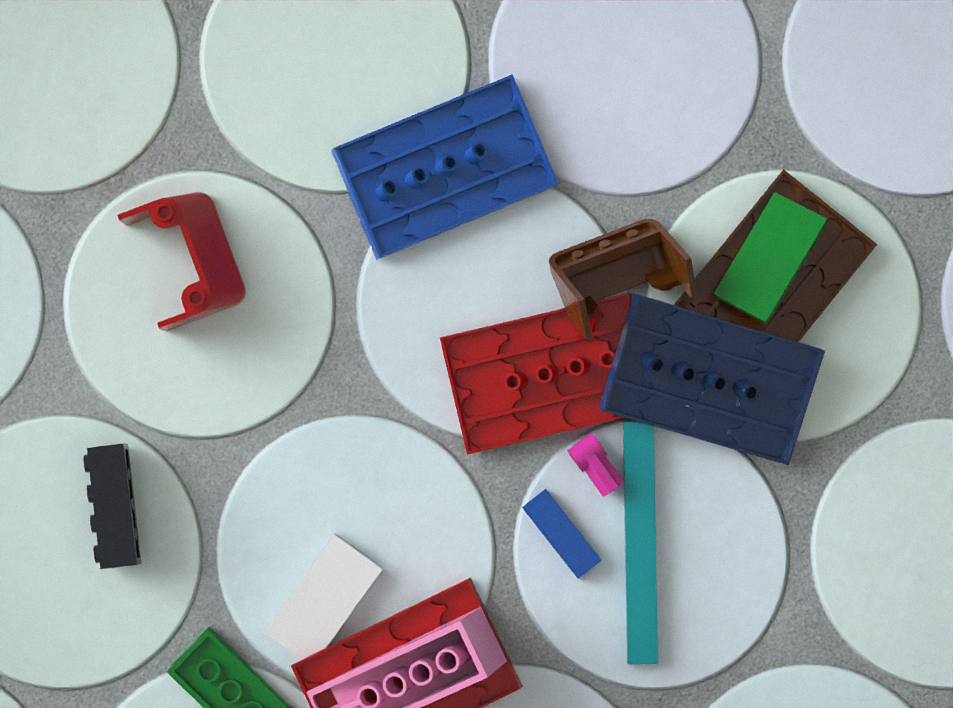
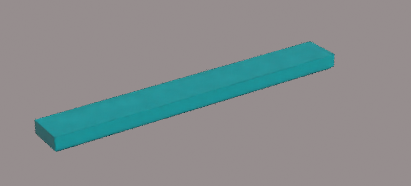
(640, 543)

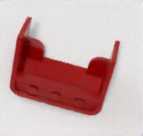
(210, 251)

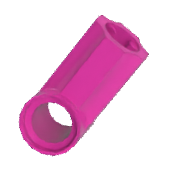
(592, 459)

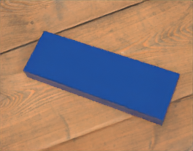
(561, 533)

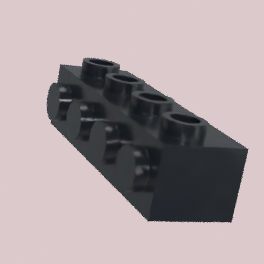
(113, 506)

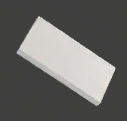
(323, 599)

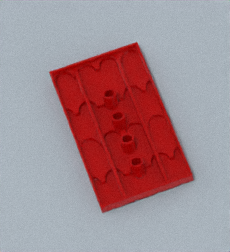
(532, 375)

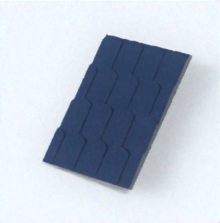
(711, 379)

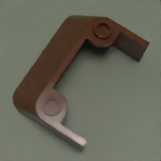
(617, 263)

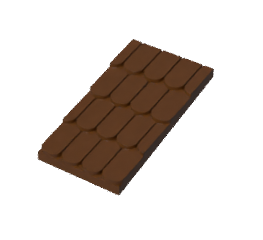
(821, 277)

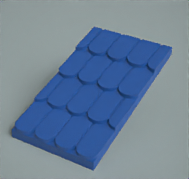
(444, 167)

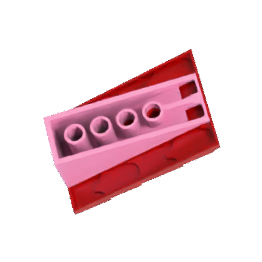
(419, 658)

